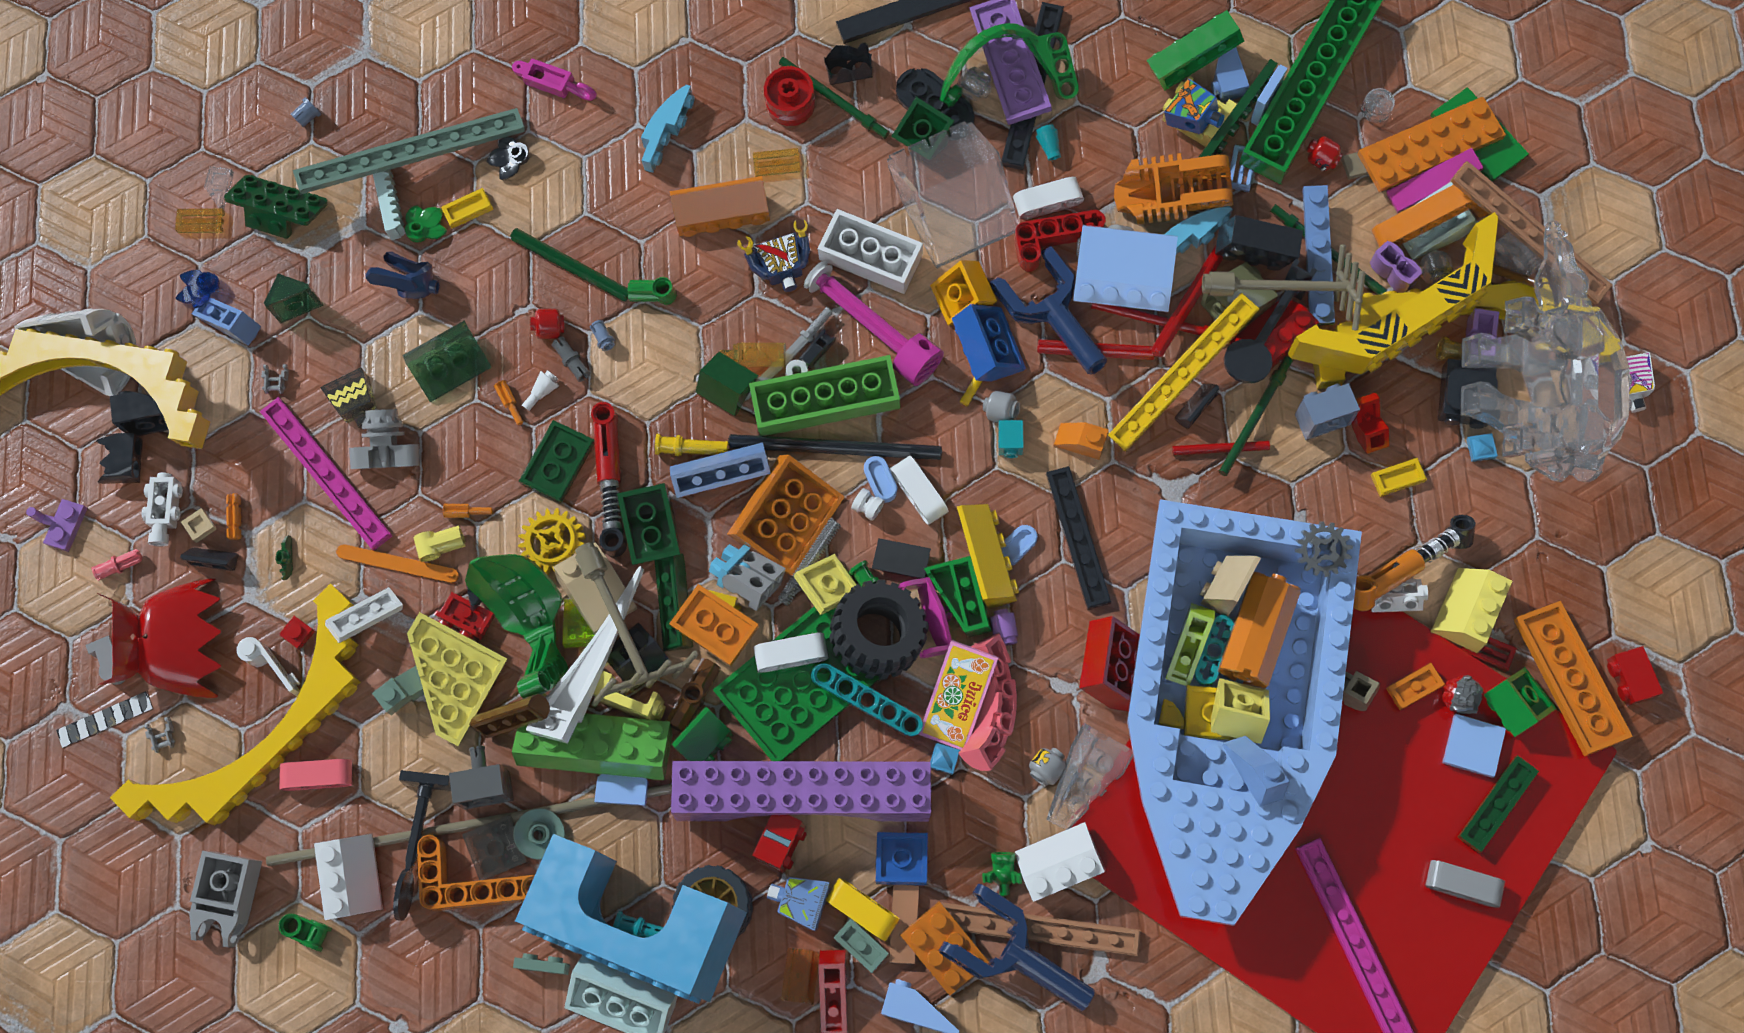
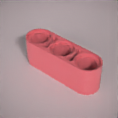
(315, 774)

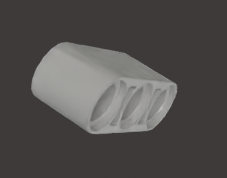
(1465, 883)

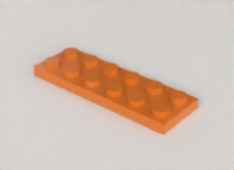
(1430, 143)
(1572, 678)

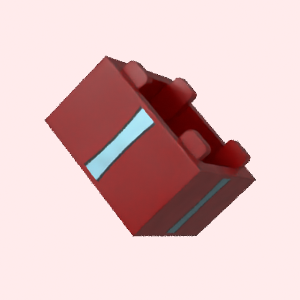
(779, 842)

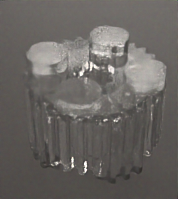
(1515, 255)

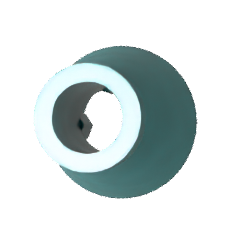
(1049, 141)

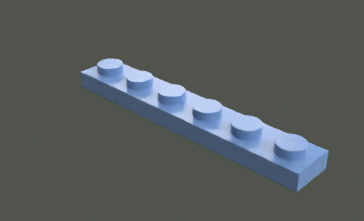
(1318, 250)

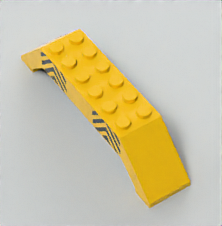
(1411, 319)

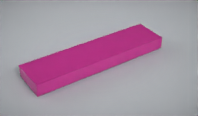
(1428, 182)

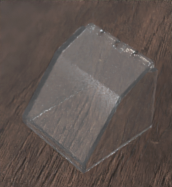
(954, 192)

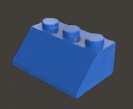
(988, 342)

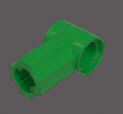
(650, 291)

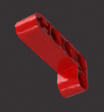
(1061, 234)

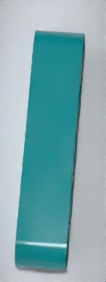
(879, 701)

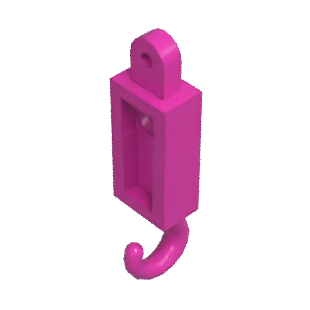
(554, 81)

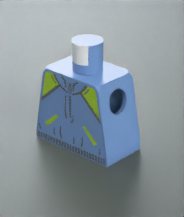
(801, 900)

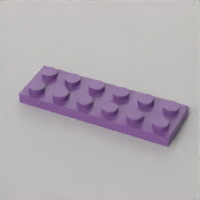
(1011, 64)

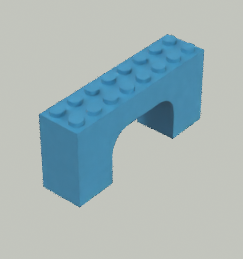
(679, 959)

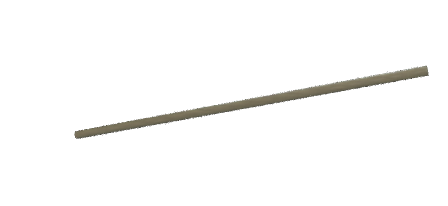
(462, 825)

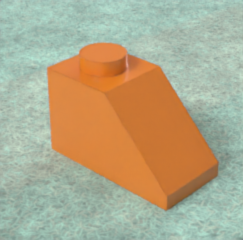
(1081, 438)

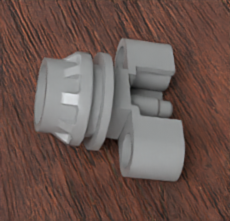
(383, 451)

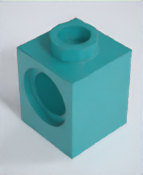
(1010, 438)

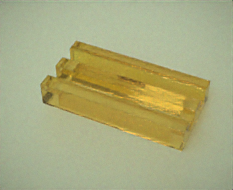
(776, 166)
(199, 225)

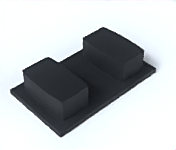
(901, 558)

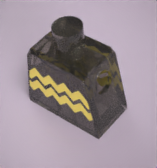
(351, 396)

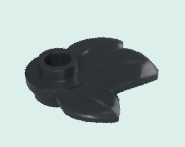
(507, 157)

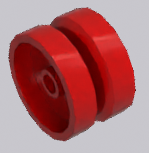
(789, 96)

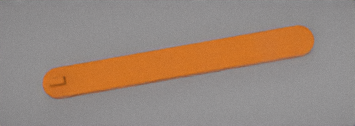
(397, 563)

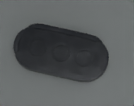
(927, 87)

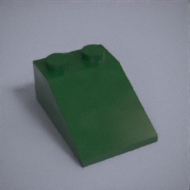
(649, 523)

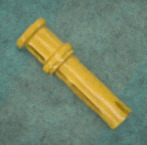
(678, 446)

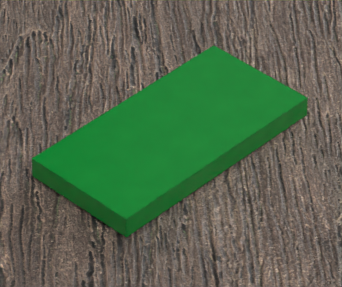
(1496, 157)

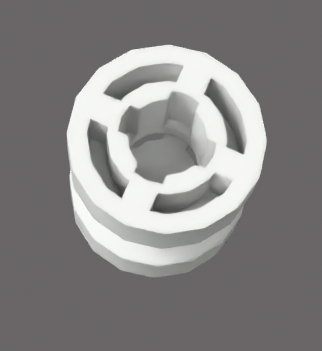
(867, 504)

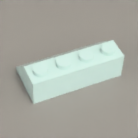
(618, 999)

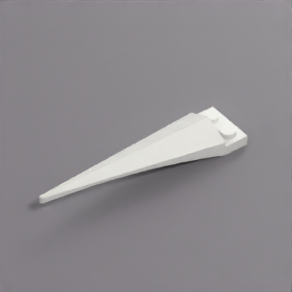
(574, 691)

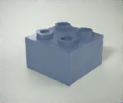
(1326, 411)

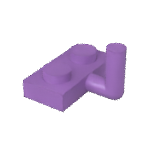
(63, 525)

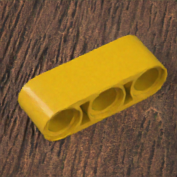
(862, 909)

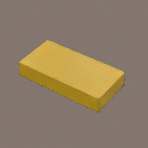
(467, 208)
(1398, 477)

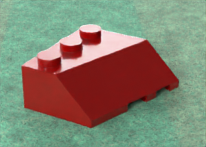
(1109, 662)

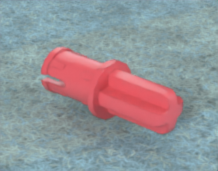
(116, 564)

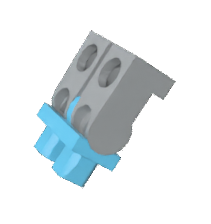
(747, 574)

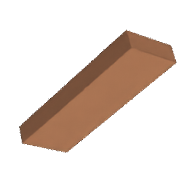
(906, 908)

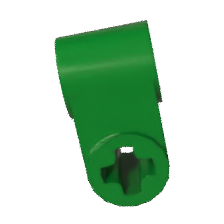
(309, 932)

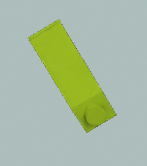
(1190, 644)

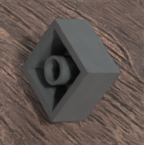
(481, 784)

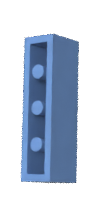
(719, 470)

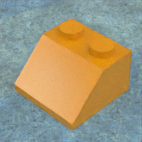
(960, 287)

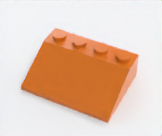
(786, 513)

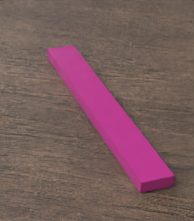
(326, 474)
(1353, 938)

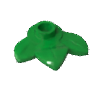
(424, 224)

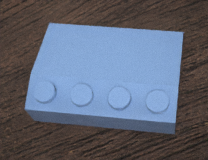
(1125, 268)

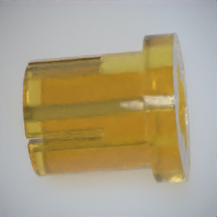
(1448, 349)

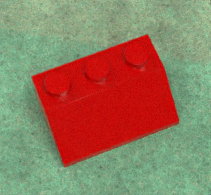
(1292, 323)

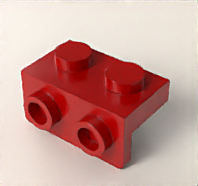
(458, 614)

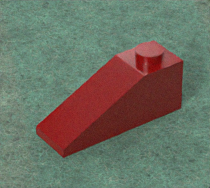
(833, 991)

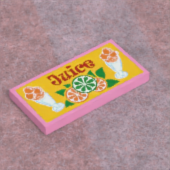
(958, 695)

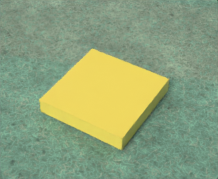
(825, 583)

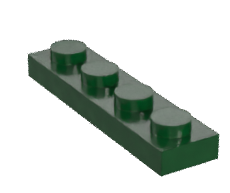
(1498, 804)

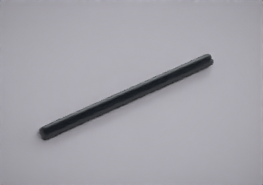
(837, 447)

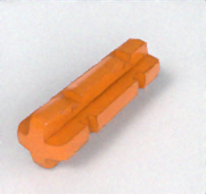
(233, 516)

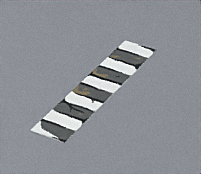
(104, 719)

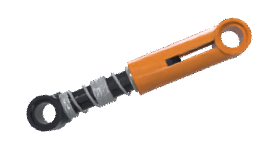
(1399, 570)

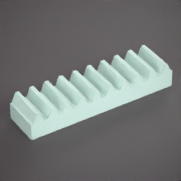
(389, 204)

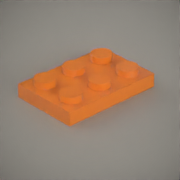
(714, 625)
(926, 938)

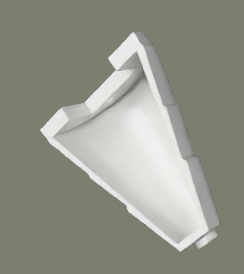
(92, 323)

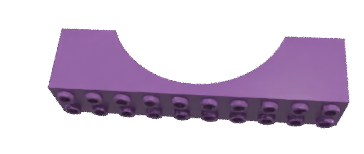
(801, 788)

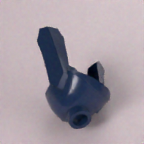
(415, 285)

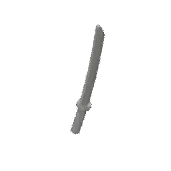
(806, 336)

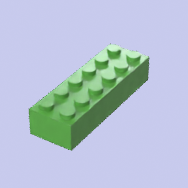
(825, 395)
(601, 747)

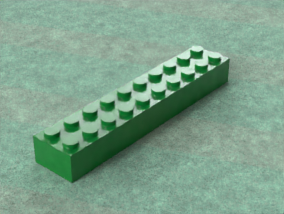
(1308, 87)

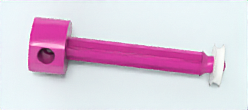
(915, 357)

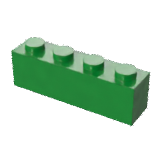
(1195, 50)

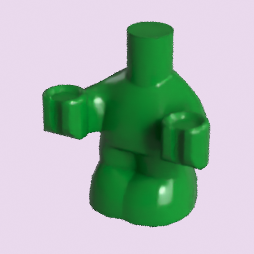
(1002, 872)

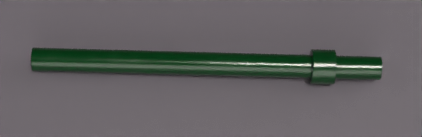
(867, 121)
(1293, 222)
(1276, 379)

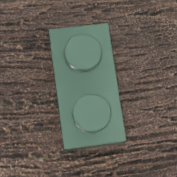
(861, 945)
(531, 963)

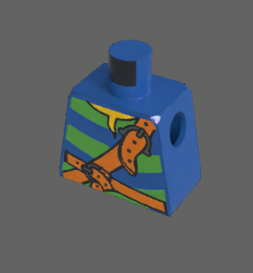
(1193, 109)

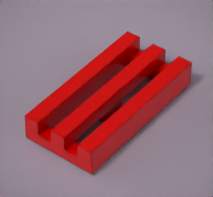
(1493, 662)

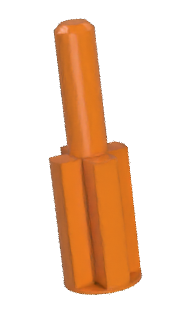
(508, 400)
(464, 510)

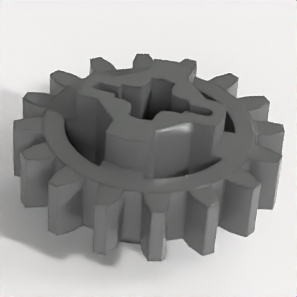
(1315, 558)

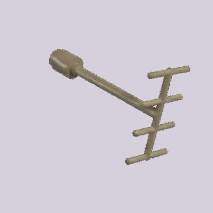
(1226, 284)
(593, 568)

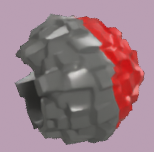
(1462, 694)

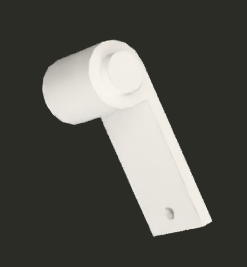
(259, 654)

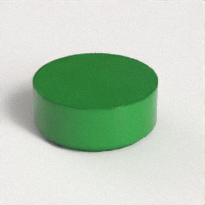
(953, 95)

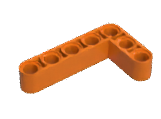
(1425, 216)
(471, 889)

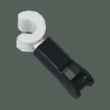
(811, 355)

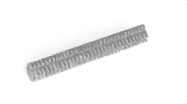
(810, 559)

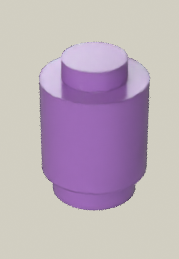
(1005, 625)

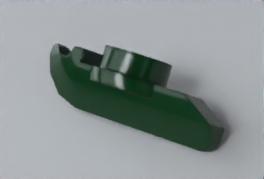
(284, 558)

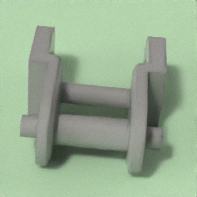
(282, 378)
(169, 729)

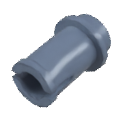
(602, 335)

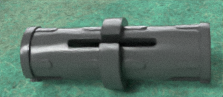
(571, 359)

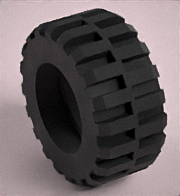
(894, 605)

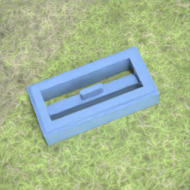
(1238, 186)

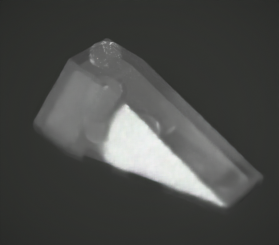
(1089, 769)

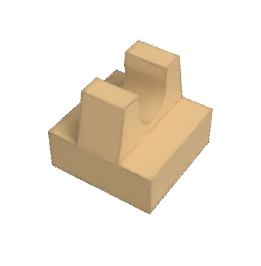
(198, 525)

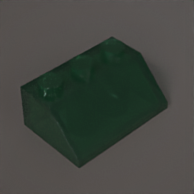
(447, 361)

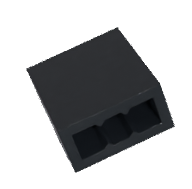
(1452, 379)

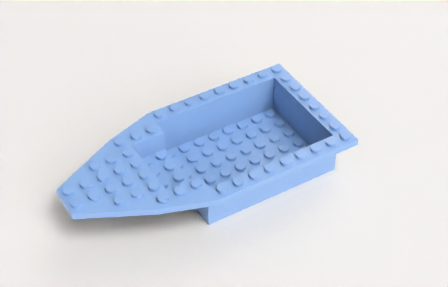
(1198, 807)

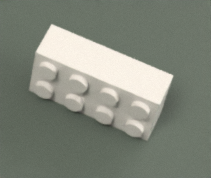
(870, 251)

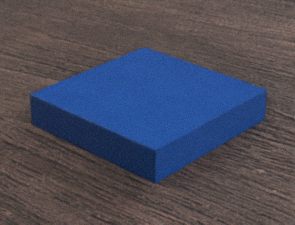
(901, 858)

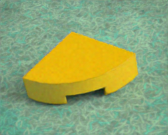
(1171, 715)

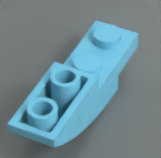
(666, 121)
(1199, 228)

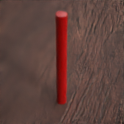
(1218, 448)

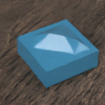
(1481, 447)
(944, 758)

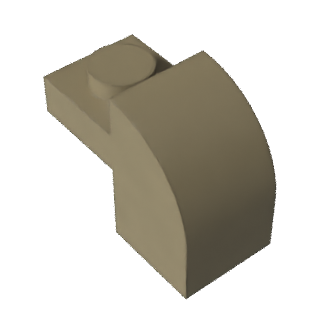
(1359, 691)

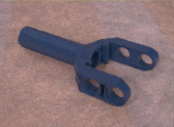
(1055, 312)
(1019, 956)

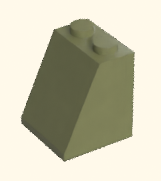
(1261, 298)

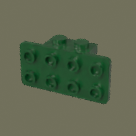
(274, 206)

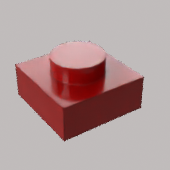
(297, 632)

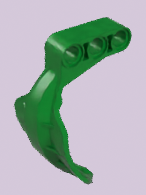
(1038, 46)
(524, 604)

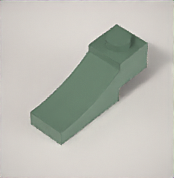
(399, 691)

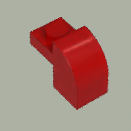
(1368, 425)

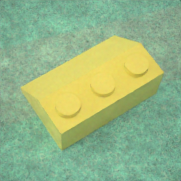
(1471, 607)

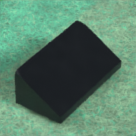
(1197, 405)
(210, 558)

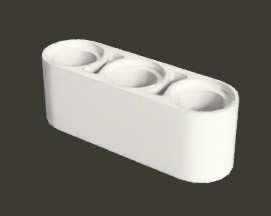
(1048, 198)
(919, 490)
(790, 652)

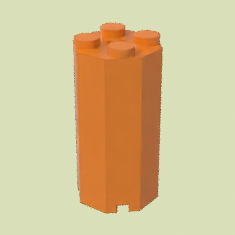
(1259, 630)

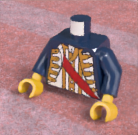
(779, 258)

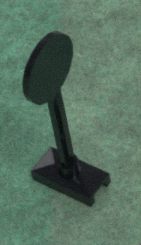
(1248, 358)
(405, 884)

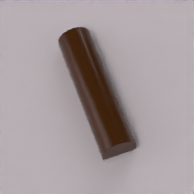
(511, 716)

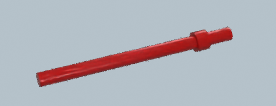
(1147, 317)

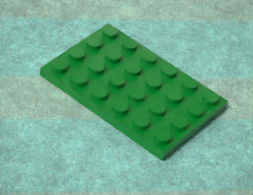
(785, 705)

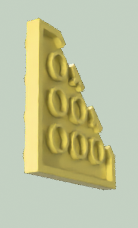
(453, 675)

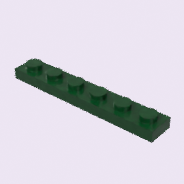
(1241, 111)

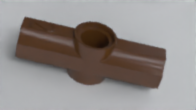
(701, 681)

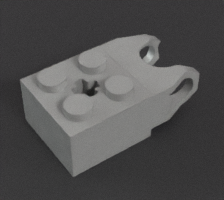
(221, 900)

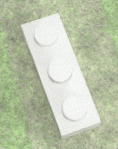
(363, 615)

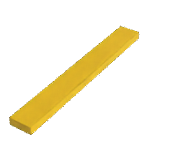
(1183, 372)

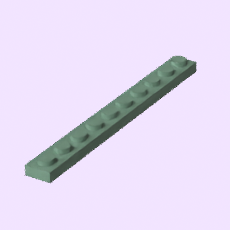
(408, 151)

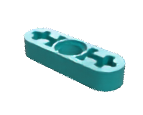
(1202, 664)

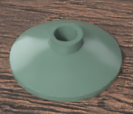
(536, 820)

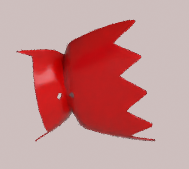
(175, 634)

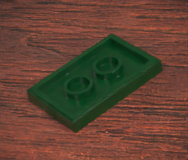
(557, 461)

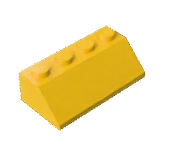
(987, 554)

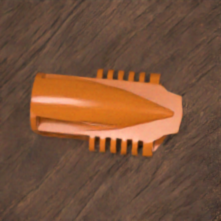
(1173, 187)

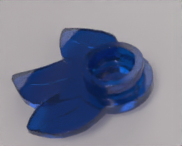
(198, 287)

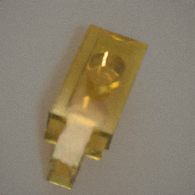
(758, 354)

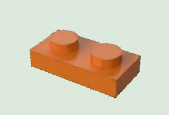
(1415, 686)

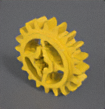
(536, 531)

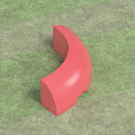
(997, 711)

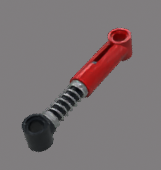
(608, 476)

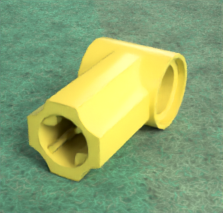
(432, 544)

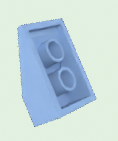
(909, 1006)

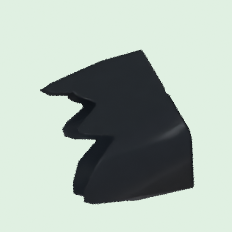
(840, 55)
(124, 459)

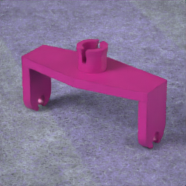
(936, 615)

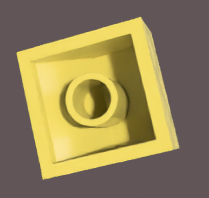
(1240, 711)

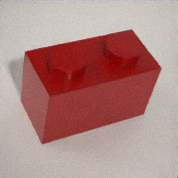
(1634, 676)

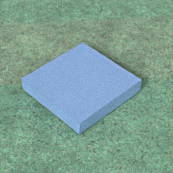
(1268, 94)
(1474, 745)

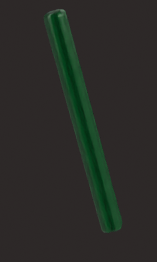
(569, 264)

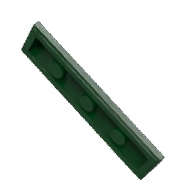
(671, 596)

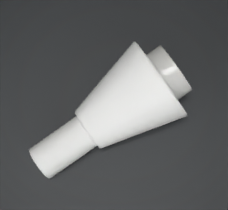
(543, 386)

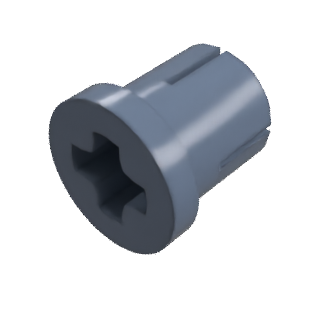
(305, 112)

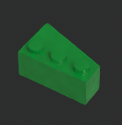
(961, 592)

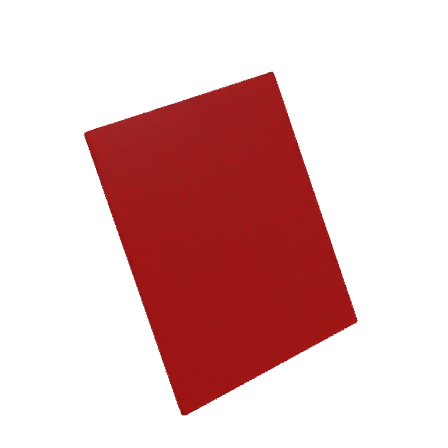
(1382, 822)

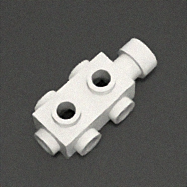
(159, 505)
(1405, 597)

